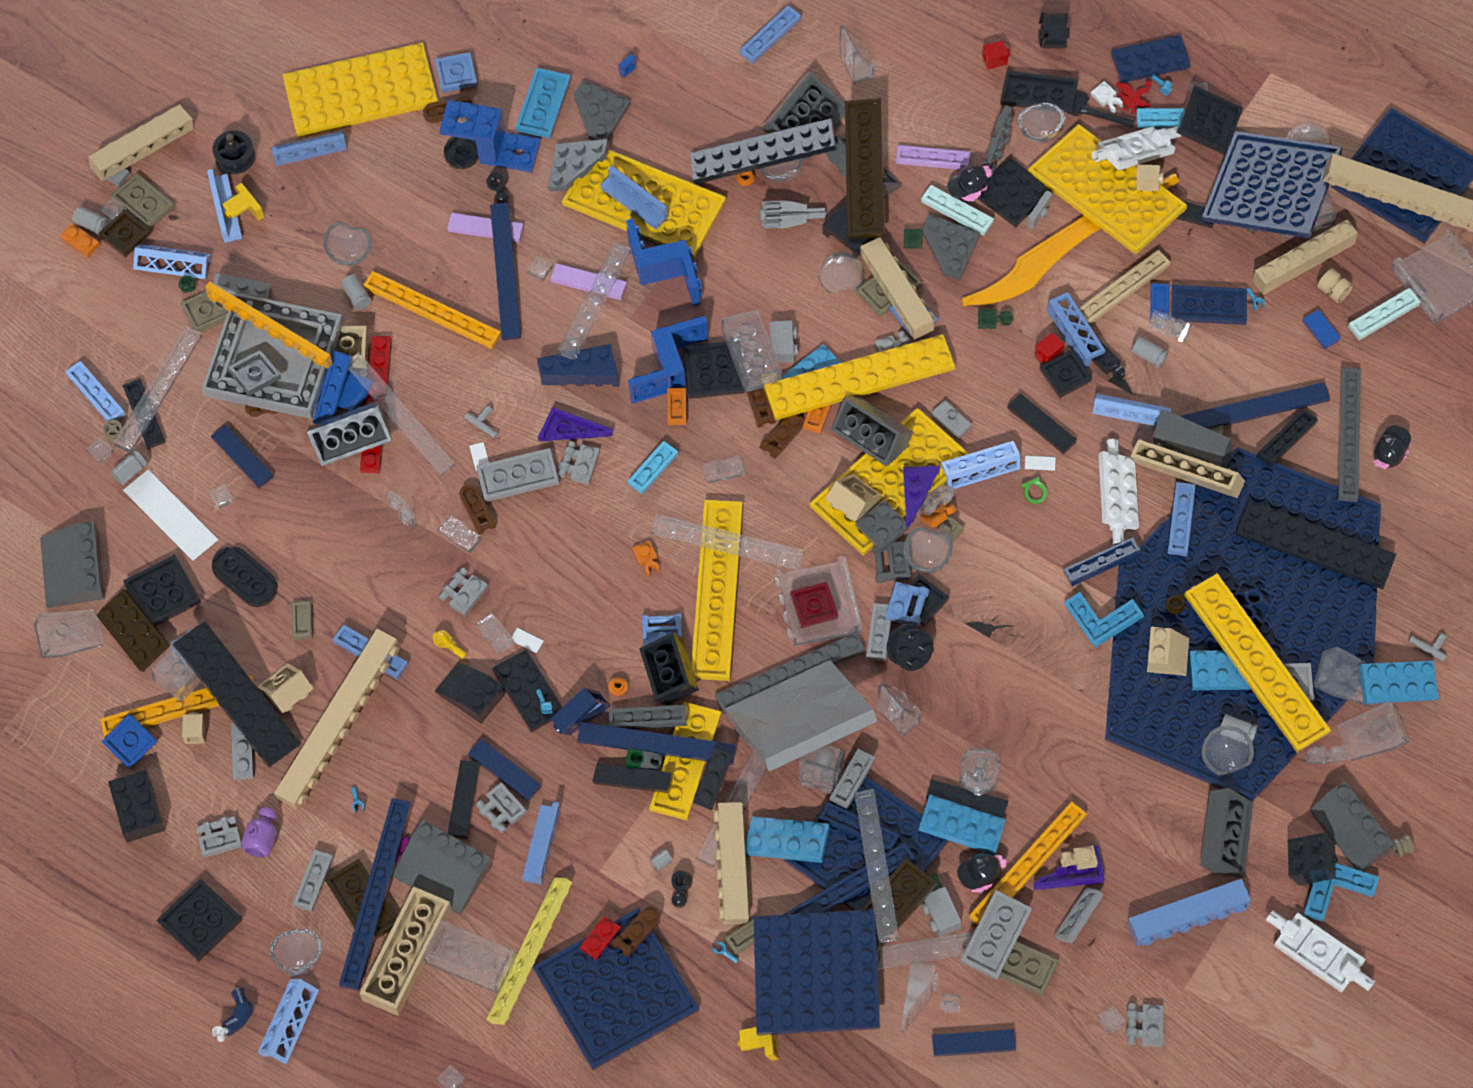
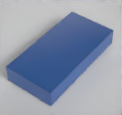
(1159, 298)
(1321, 329)

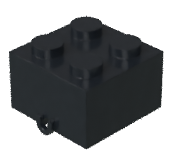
(1311, 859)

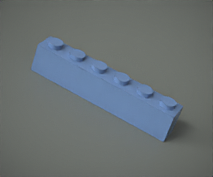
(1189, 912)

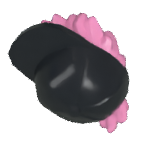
(970, 182)
(1392, 447)
(981, 871)

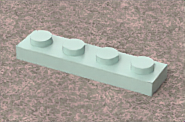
(957, 210)
(1384, 314)

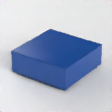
(627, 66)

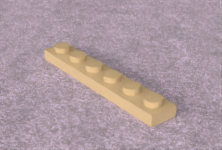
(1124, 287)

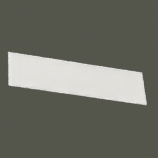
(170, 515)

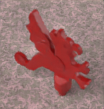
(1133, 99)

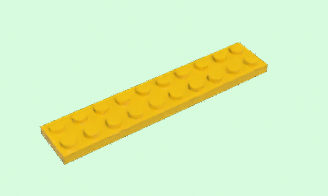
(859, 377)
(716, 596)
(1257, 663)

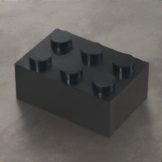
(669, 669)
(136, 806)

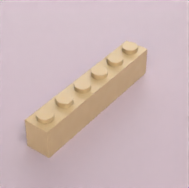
(140, 142)
(1305, 257)
(897, 288)
(1188, 468)
(731, 864)

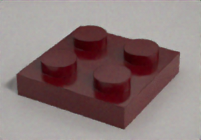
(814, 604)

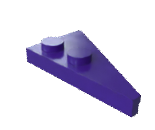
(567, 426)
(916, 487)
(1071, 876)

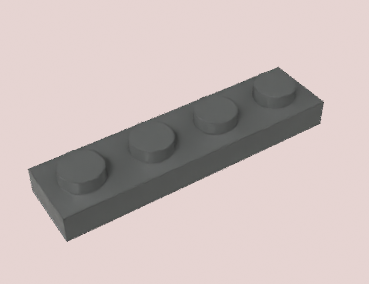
(649, 717)

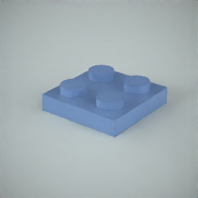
(456, 72)

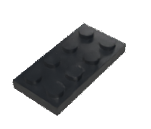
(1032, 89)
(520, 681)

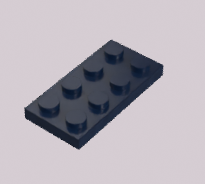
(1150, 58)
(1209, 304)

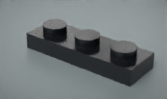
(713, 778)

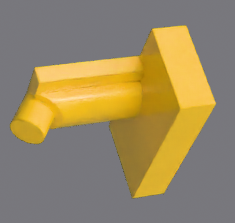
(241, 203)
(750, 1040)

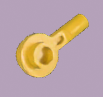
(444, 640)

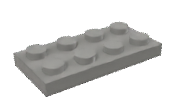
(517, 475)
(996, 935)

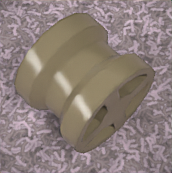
(111, 427)
(1402, 846)

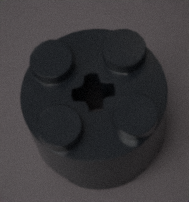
(1053, 30)

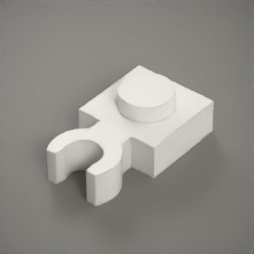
(1106, 95)

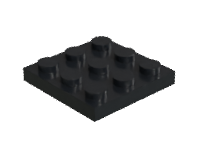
(1209, 120)
(1013, 192)
(711, 371)
(162, 590)
(199, 920)

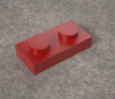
(600, 938)

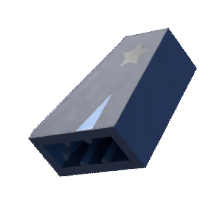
(581, 708)

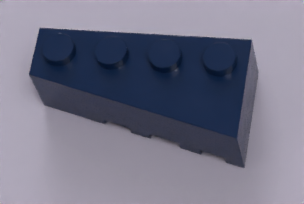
(591, 366)

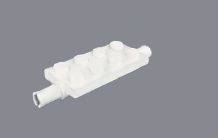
(1136, 147)
(1118, 491)
(1319, 952)

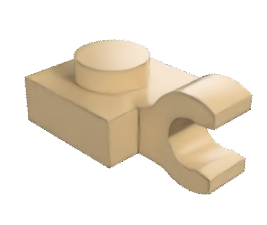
(1081, 857)

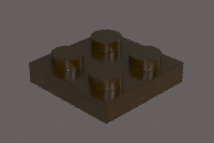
(124, 233)

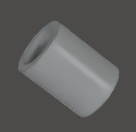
(661, 860)

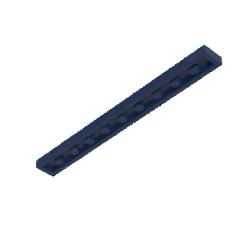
(375, 894)

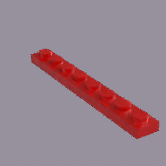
(380, 363)

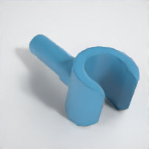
(1165, 86)
(1255, 300)
(546, 707)
(356, 799)
(723, 951)

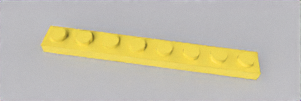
(529, 951)

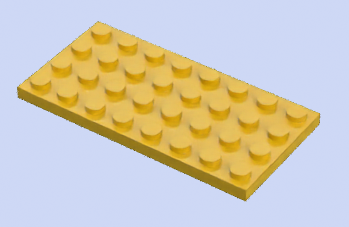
(359, 89)
(1105, 193)
(689, 206)
(927, 447)

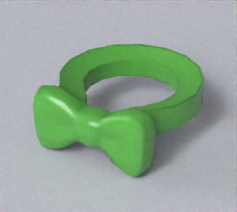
(1026, 488)

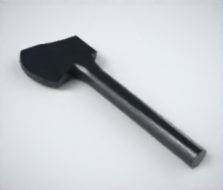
(1081, 108)

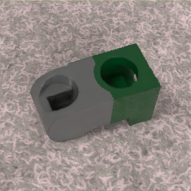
(643, 759)

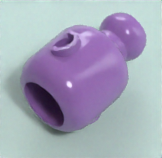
(260, 834)

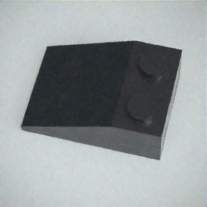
(471, 691)

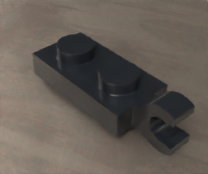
(1107, 362)

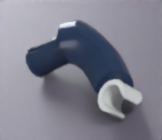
(239, 1018)

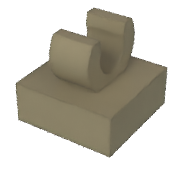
(951, 527)

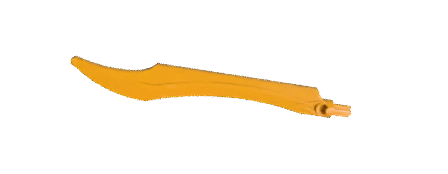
(1038, 261)

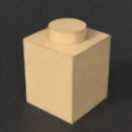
(1149, 177)
(193, 728)

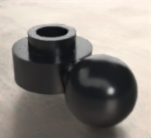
(500, 196)
(679, 899)

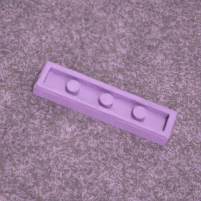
(932, 157)
(479, 226)
(583, 280)

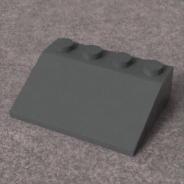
(806, 104)
(72, 565)
(442, 866)

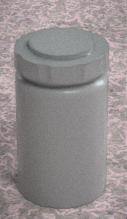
(89, 219)
(356, 292)
(1150, 352)
(128, 467)
(1243, 725)

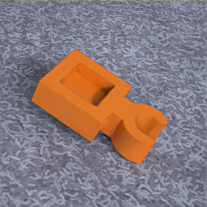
(938, 515)
(646, 556)

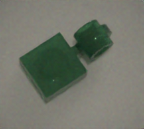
(988, 318)

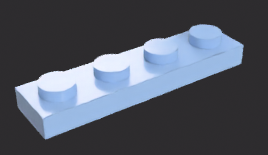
(95, 392)

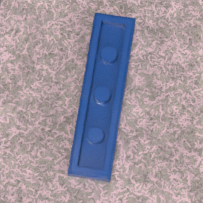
(332, 387)

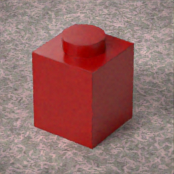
(995, 54)
(1049, 348)

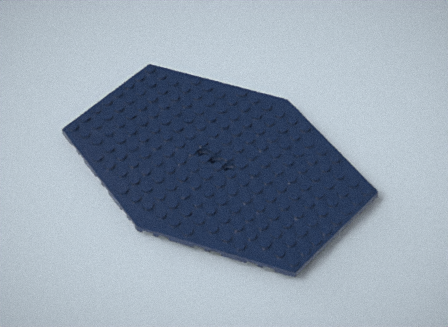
(1296, 611)

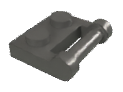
(898, 565)

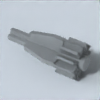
(787, 214)

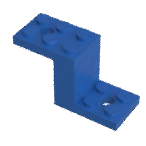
(493, 144)
(664, 262)
(664, 346)

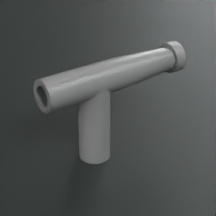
(478, 421)
(1432, 650)

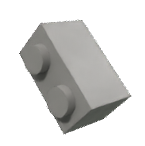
(782, 340)
(941, 912)

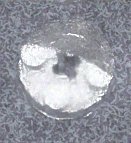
(979, 770)

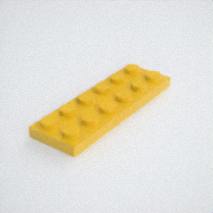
(687, 773)

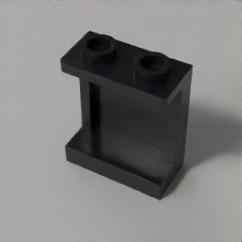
(837, 227)

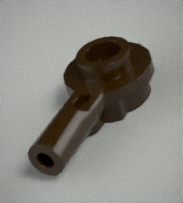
(1176, 603)

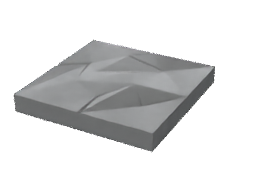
(300, 377)
(800, 715)

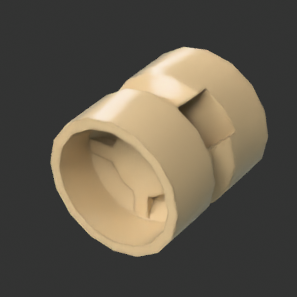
(1333, 284)

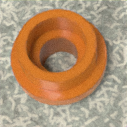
(745, 182)
(618, 691)

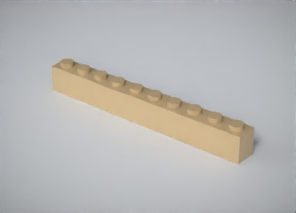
(1399, 191)
(337, 719)

